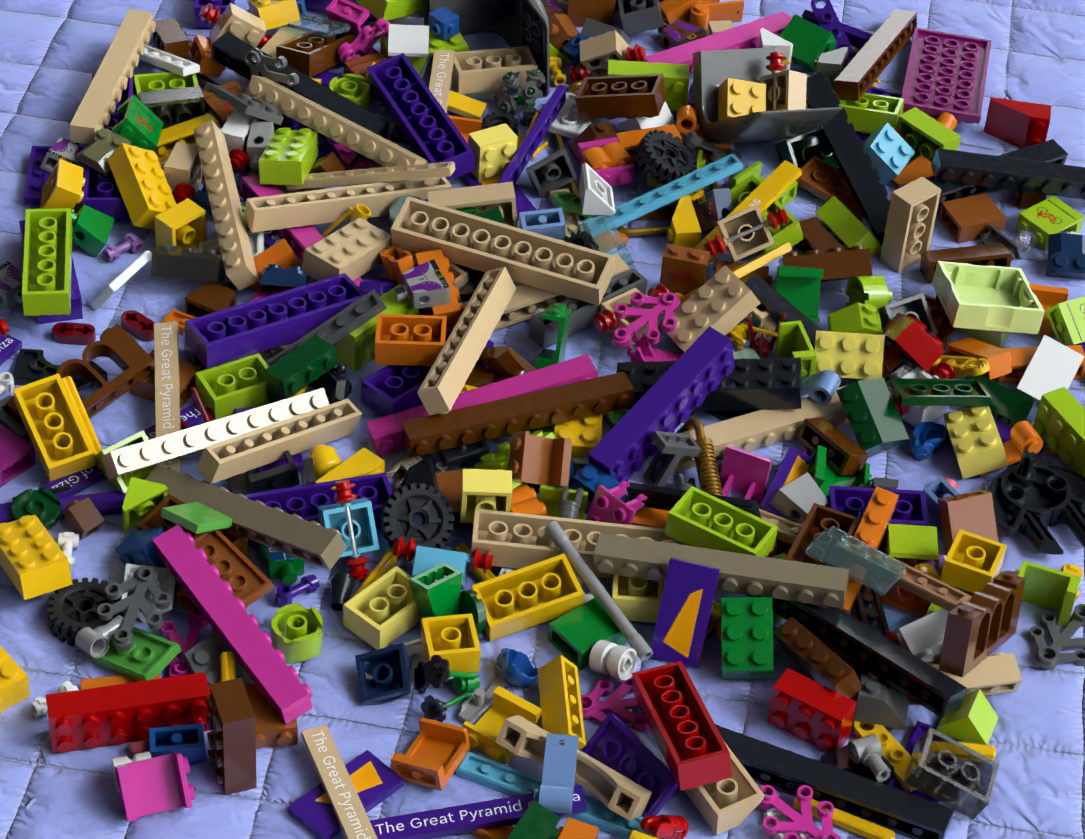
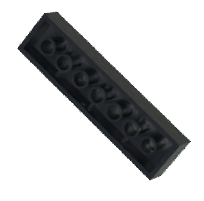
(750, 386)

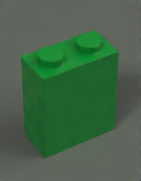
(808, 41)
(580, 629)

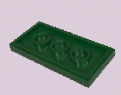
(940, 392)

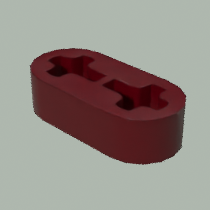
(138, 325)
(73, 333)

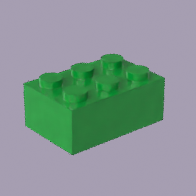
(747, 638)

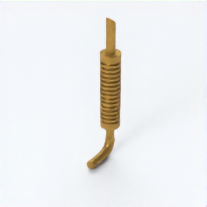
(706, 460)

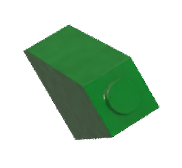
(437, 591)

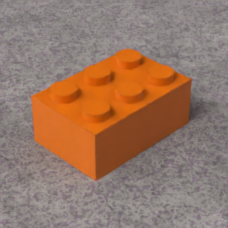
(409, 339)

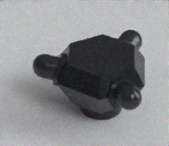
(334, 384)

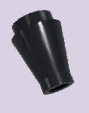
(341, 589)

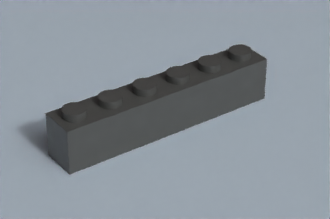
(545, 331)

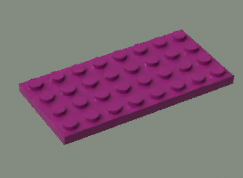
(946, 74)

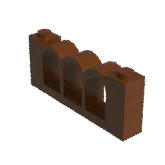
(120, 348)
(982, 624)

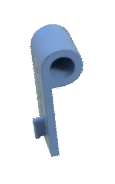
(821, 386)
(558, 773)

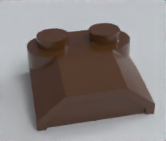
(505, 362)

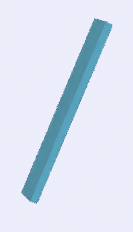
(676, 189)
(515, 783)

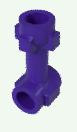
(285, 592)

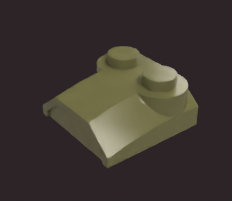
(98, 151)

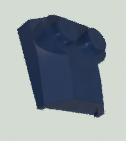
(1066, 256)
(277, 278)
(384, 675)

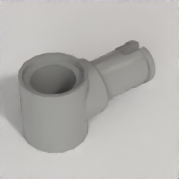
(97, 640)
(869, 753)

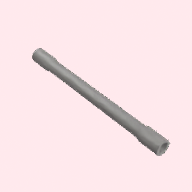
(634, 639)

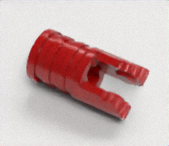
(665, 826)

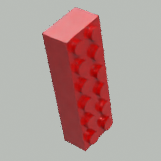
(125, 711)
(681, 725)

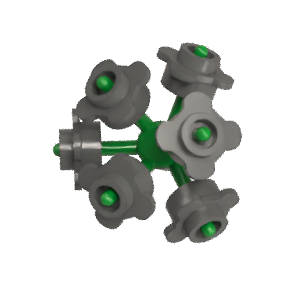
(526, 96)

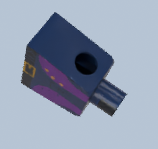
(712, 208)

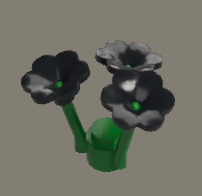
(436, 673)

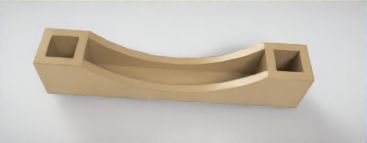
(609, 786)

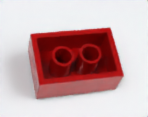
(913, 341)
(811, 711)

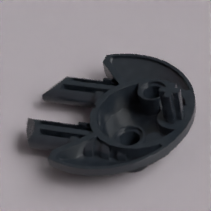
(1038, 496)

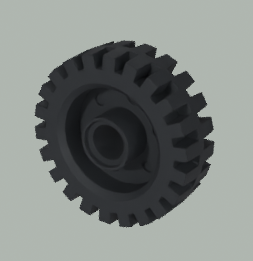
(664, 157)
(420, 500)
(76, 608)

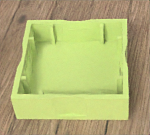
(987, 298)

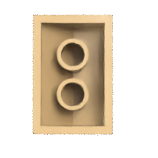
(728, 801)

